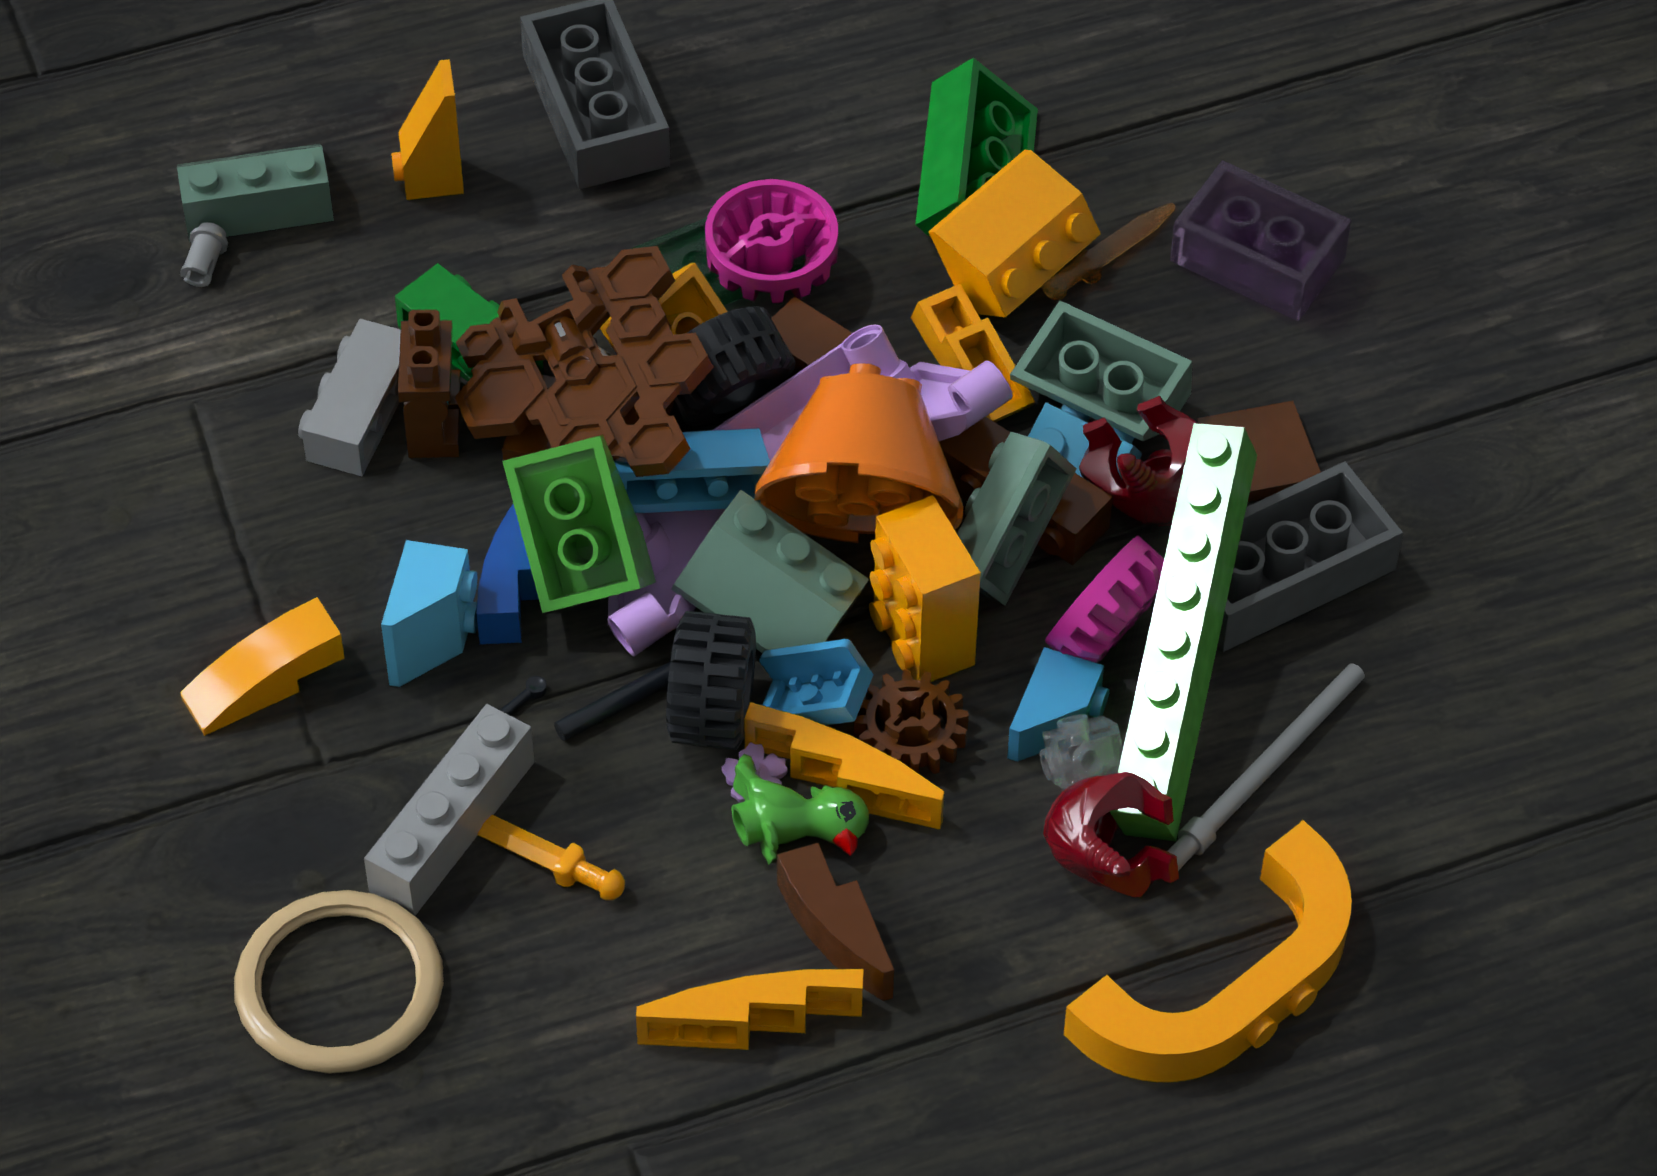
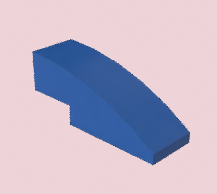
(503, 584)

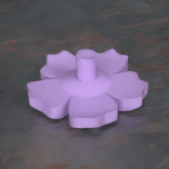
(768, 769)

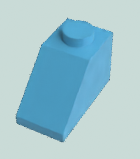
(1057, 689)

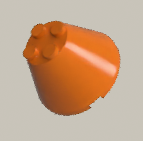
(856, 455)

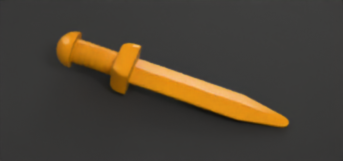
(567, 864)

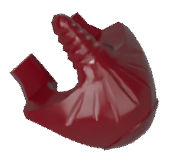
(1149, 487)
(1082, 830)

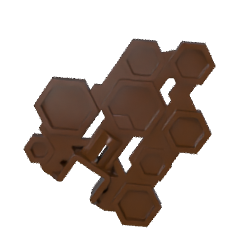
(589, 389)

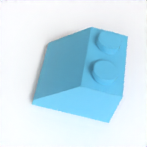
(428, 610)

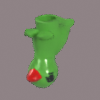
(781, 815)

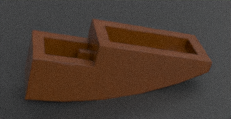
(835, 917)

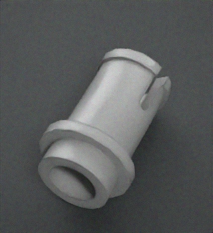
(207, 244)

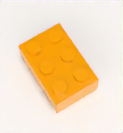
(925, 590)

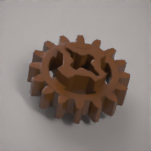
(911, 721)

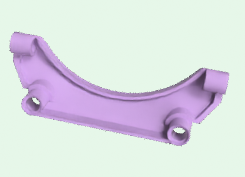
(953, 401)

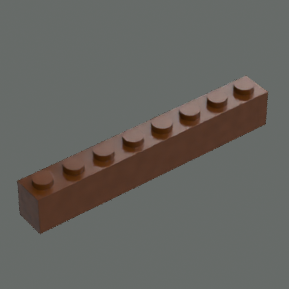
(1083, 509)

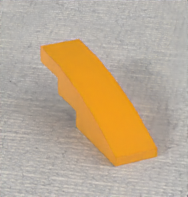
(843, 761)
(728, 1010)

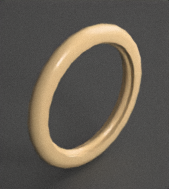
(344, 1058)

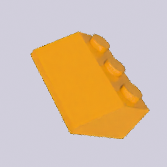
(1013, 234)

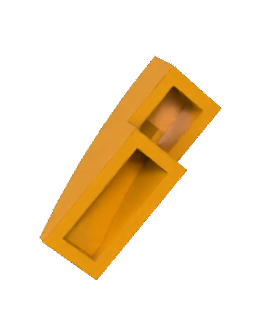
(965, 341)
(264, 667)

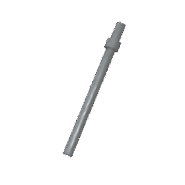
(1200, 831)

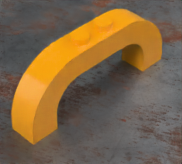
(1246, 1013)

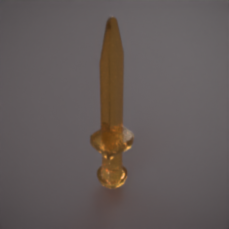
(1089, 263)

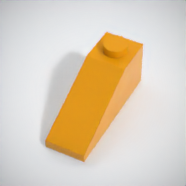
(430, 141)

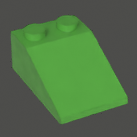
(577, 524)

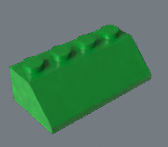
(970, 135)

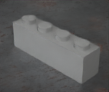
(450, 809)

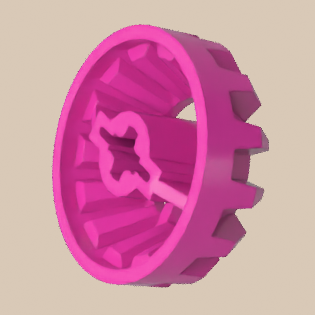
(762, 229)
(1109, 603)

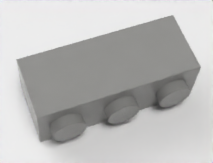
(354, 400)

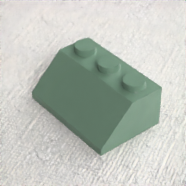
(257, 190)
(1102, 369)
(1013, 510)
(773, 574)

